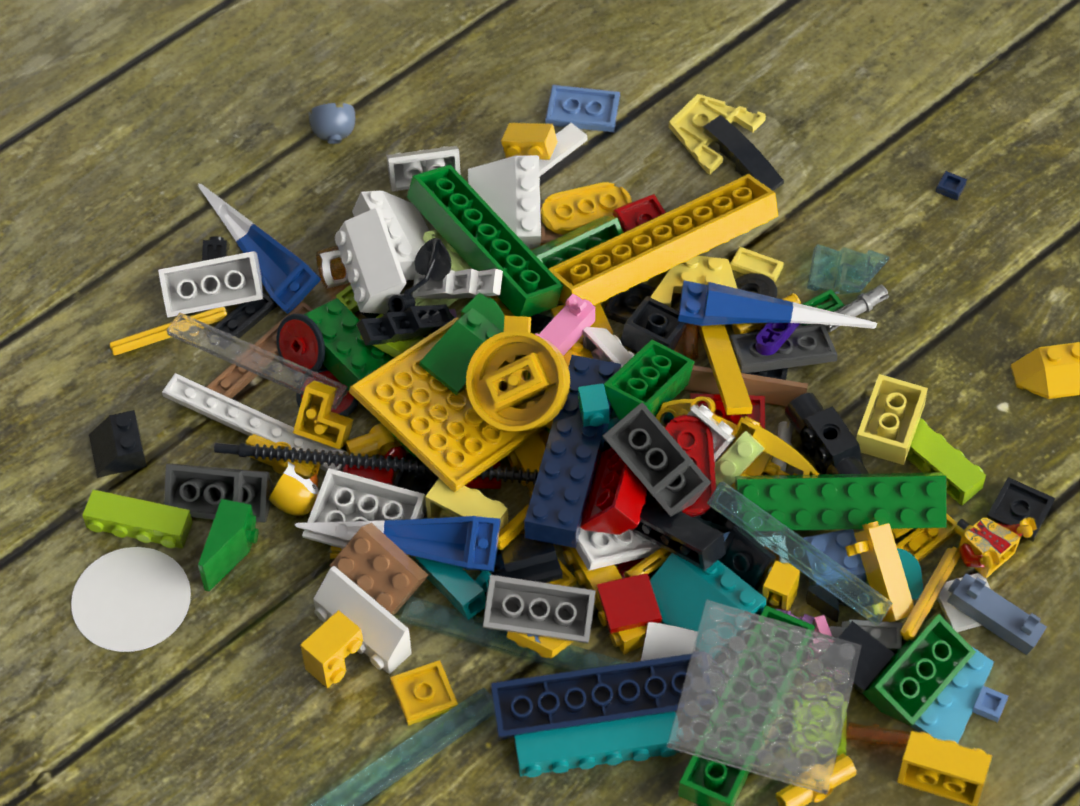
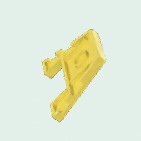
(700, 111)
(698, 270)

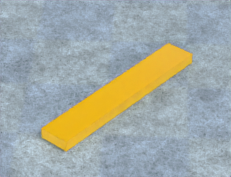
(725, 369)

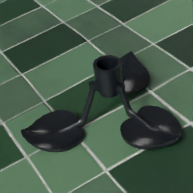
(430, 261)

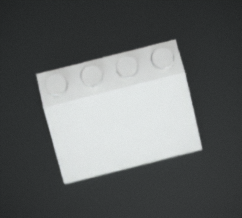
(513, 193)
(403, 224)
(356, 498)

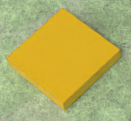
(423, 692)

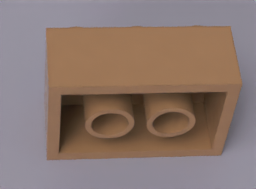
(380, 568)

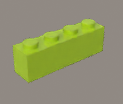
(935, 455)
(137, 519)

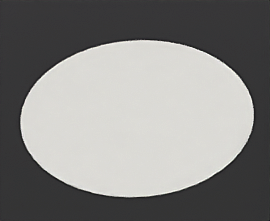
(131, 599)

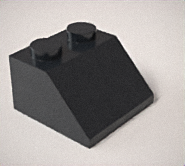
(652, 322)
(117, 445)

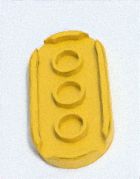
(579, 206)

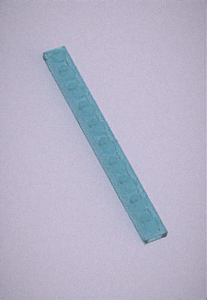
(455, 625)

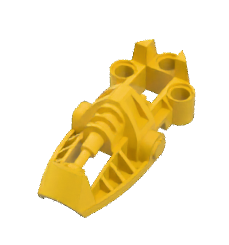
(773, 444)

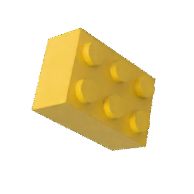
(944, 768)

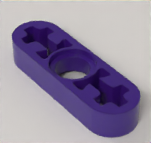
(777, 339)

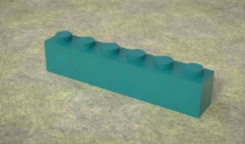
(594, 744)

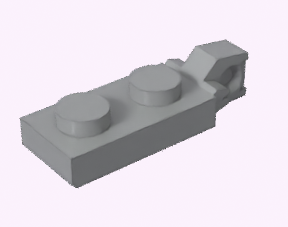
(886, 632)

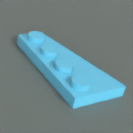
(954, 705)

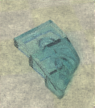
(843, 270)

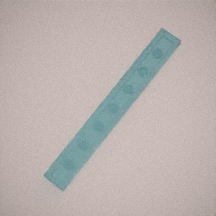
(800, 553)
(411, 752)

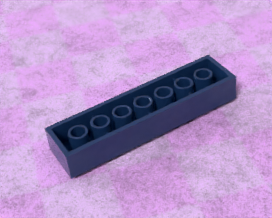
(568, 462)
(588, 696)

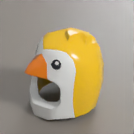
(294, 493)

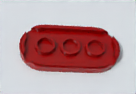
(697, 442)

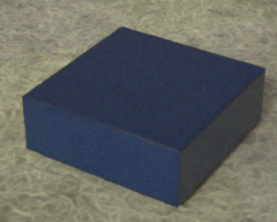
(951, 185)

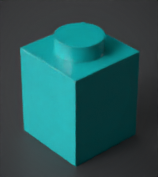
(593, 405)

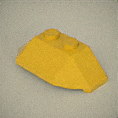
(1050, 371)

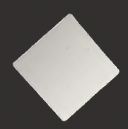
(667, 641)

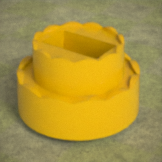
(525, 402)

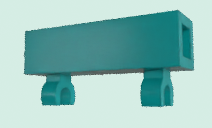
(457, 585)

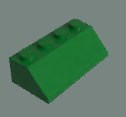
(578, 241)
(648, 377)
(919, 671)

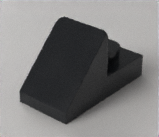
(824, 602)

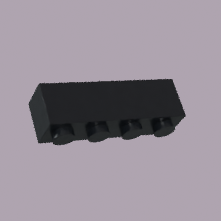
(680, 534)

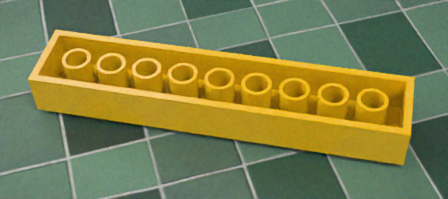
(667, 241)

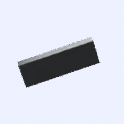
(246, 316)

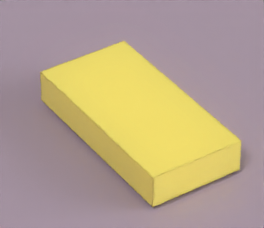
(750, 262)

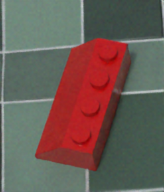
(614, 497)

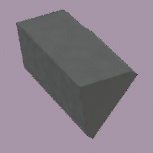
(657, 460)
(204, 487)

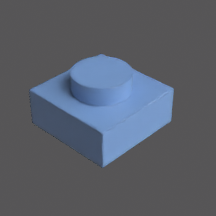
(990, 704)

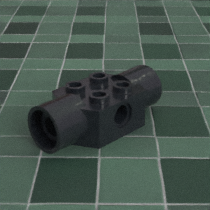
(825, 437)

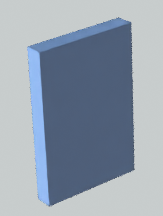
(583, 107)

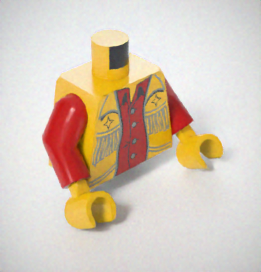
(990, 543)

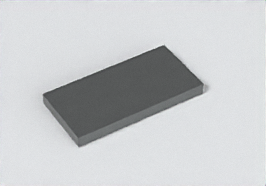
(804, 347)

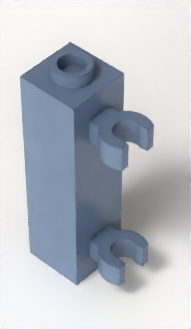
(996, 613)

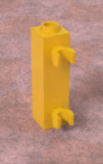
(883, 568)

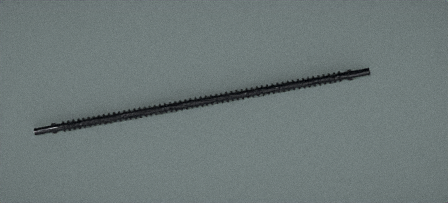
(247, 450)

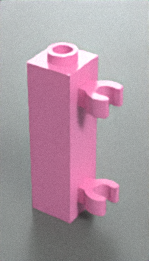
(569, 323)

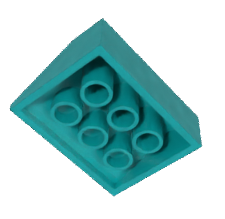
(684, 588)

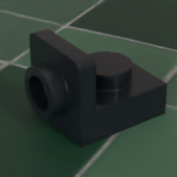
(214, 248)

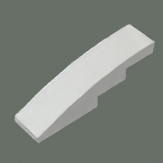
(460, 285)

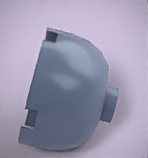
(332, 122)

